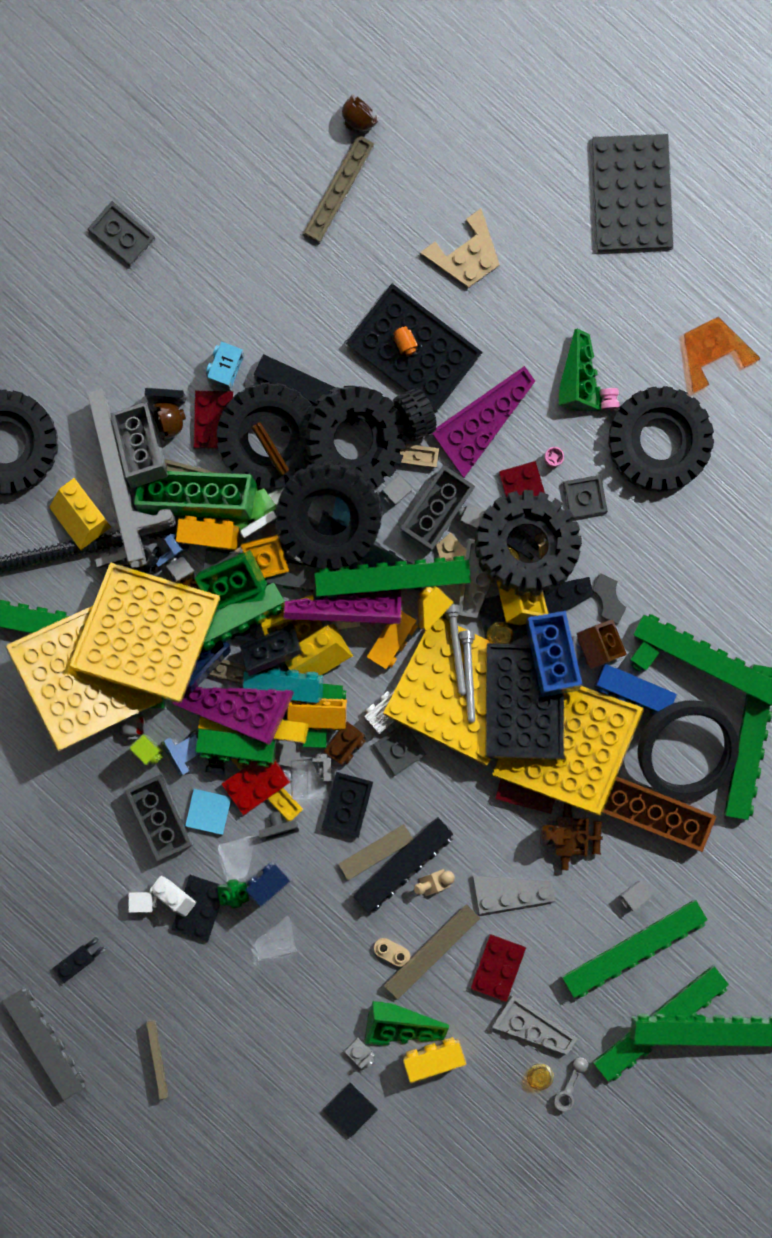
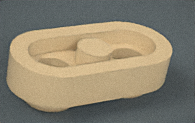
(392, 951)

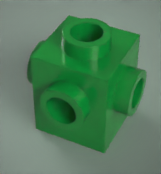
(233, 893)

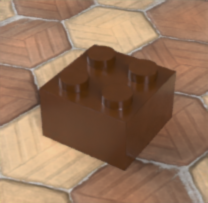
(601, 644)

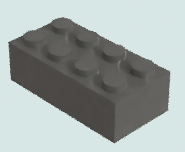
(139, 445)
(437, 508)
(159, 817)

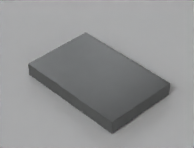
(121, 233)

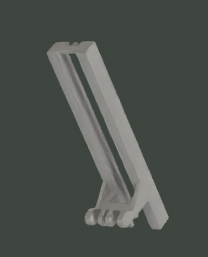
(131, 523)

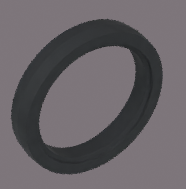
(710, 782)

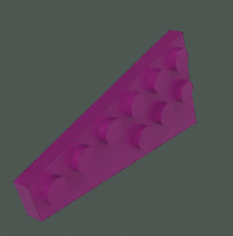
(476, 425)
(352, 607)
(241, 709)

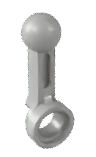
(580, 1066)

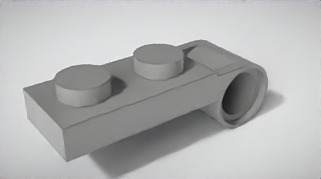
(105, 558)

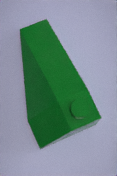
(578, 383)
(394, 1023)

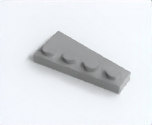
(508, 893)
(527, 1023)

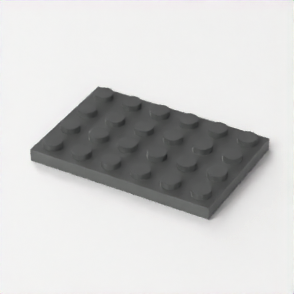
(632, 192)

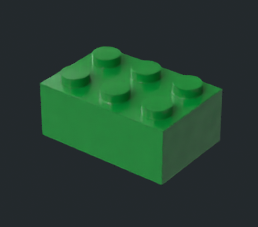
(232, 579)

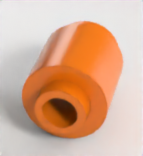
(405, 341)

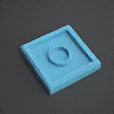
(208, 811)

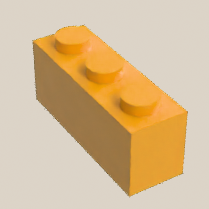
(207, 532)
(391, 641)
(324, 714)

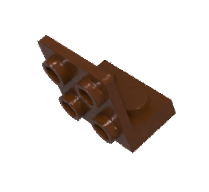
(345, 743)

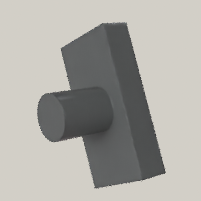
(278, 828)

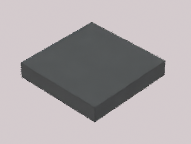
(585, 496)
(399, 749)

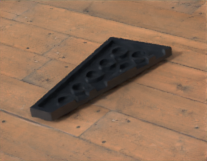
(558, 600)

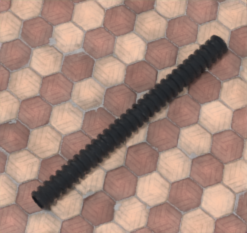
(69, 549)

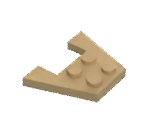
(472, 259)

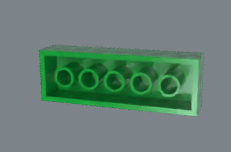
(199, 495)

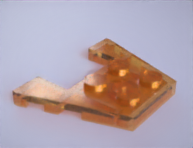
(710, 343)

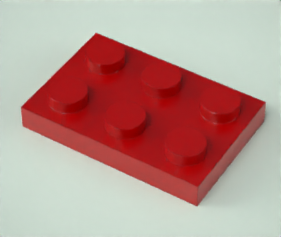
(255, 785)

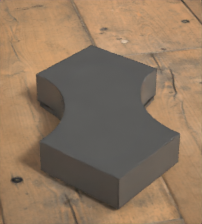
(611, 606)

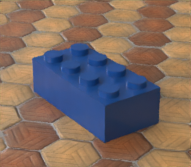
(553, 654)
(633, 689)

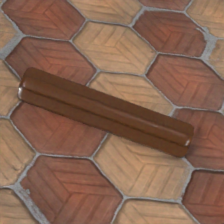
(270, 448)

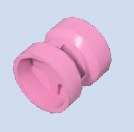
(609, 398)
(554, 454)

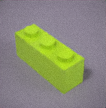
(147, 750)

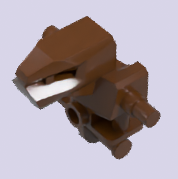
(571, 836)

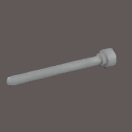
(452, 614)
(466, 639)

